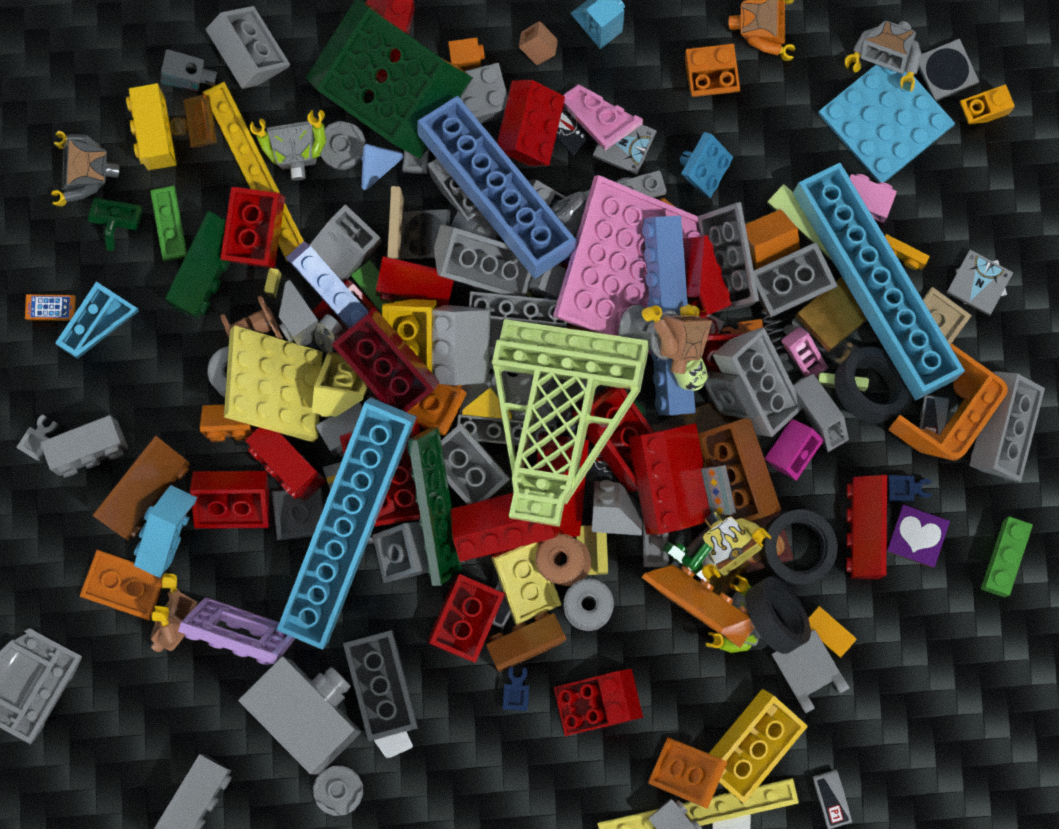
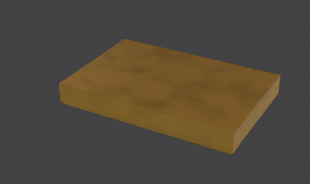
(832, 315)

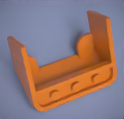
(981, 395)

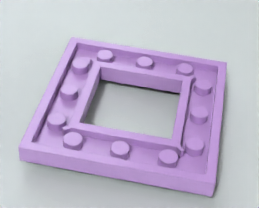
(202, 625)

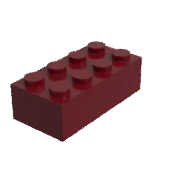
(385, 362)

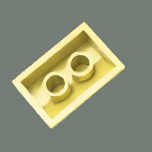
(337, 387)

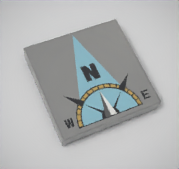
(629, 151)
(979, 282)

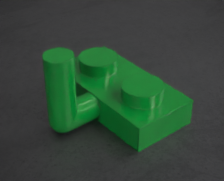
(694, 564)

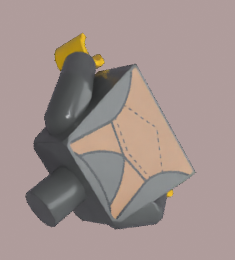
(83, 167)

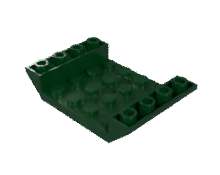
(413, 86)

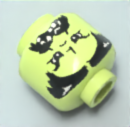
(694, 377)

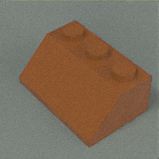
(525, 641)

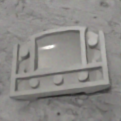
(31, 682)

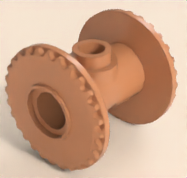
(259, 322)
(550, 554)

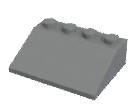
(732, 252)

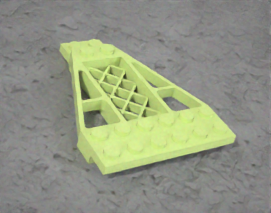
(570, 356)

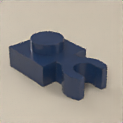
(903, 488)
(516, 695)

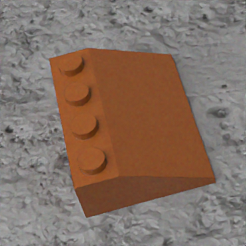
(141, 488)

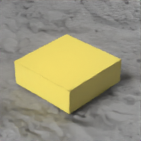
(272, 282)

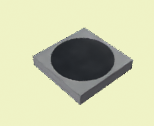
(947, 70)

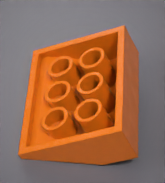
(702, 602)

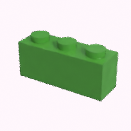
(1006, 557)

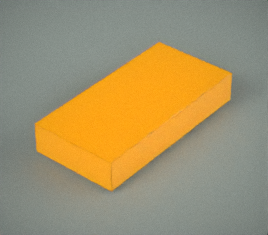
(831, 632)

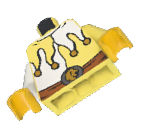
(731, 544)

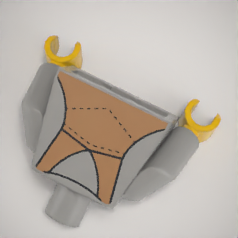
(889, 47)

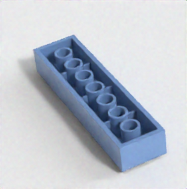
(496, 187)

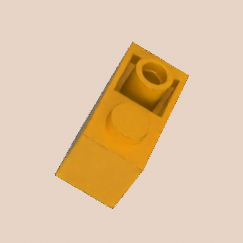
(988, 105)

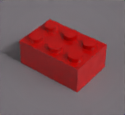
(530, 122)
(284, 463)

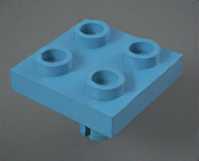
(706, 164)

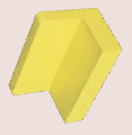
(597, 546)

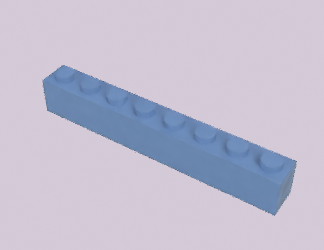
(667, 290)

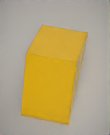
(486, 406)

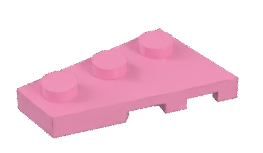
(599, 118)

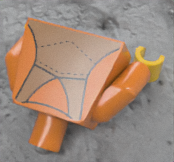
(763, 25)

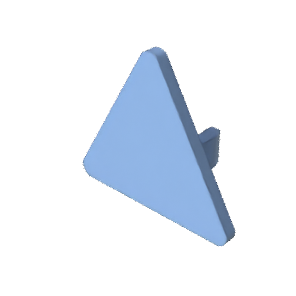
(376, 163)

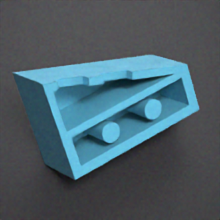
(601, 19)
(94, 320)
(162, 531)

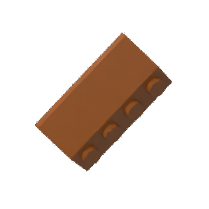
(748, 475)

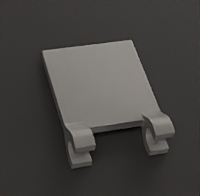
(809, 670)

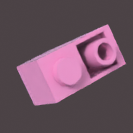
(875, 196)

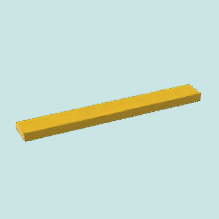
(250, 158)

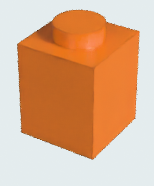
(466, 53)

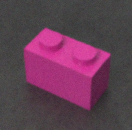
(794, 449)

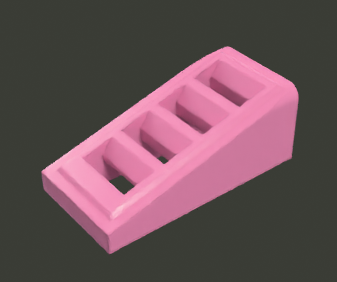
(797, 341)

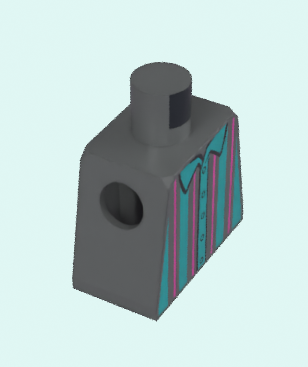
(176, 67)

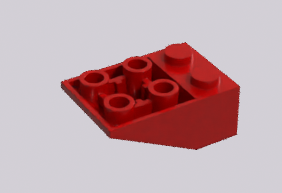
(703, 276)
(598, 702)

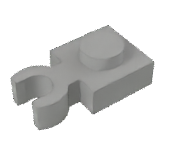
(31, 440)

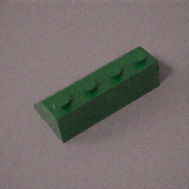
(200, 269)

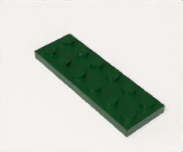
(434, 505)

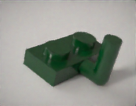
(114, 215)

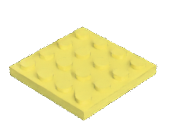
(272, 383)

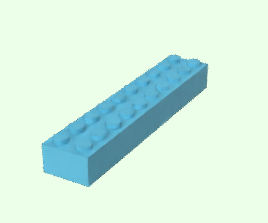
(878, 281)
(346, 522)

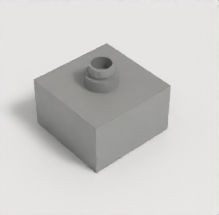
(303, 713)

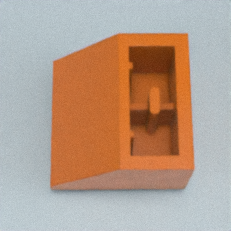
(712, 70)
(217, 427)

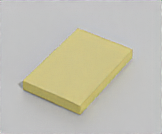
(523, 585)

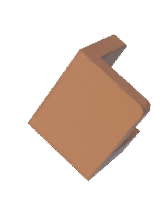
(538, 43)

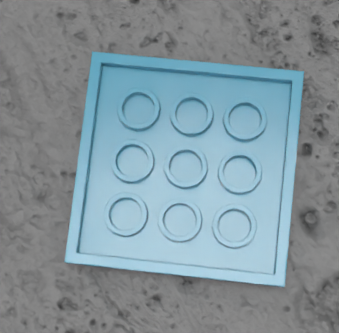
(884, 123)

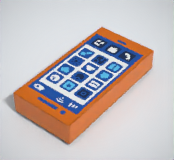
(50, 307)

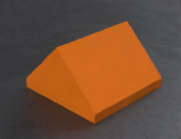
(771, 238)

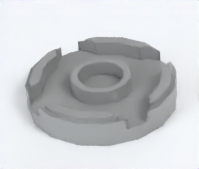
(343, 145)
(338, 790)

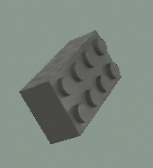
(380, 686)

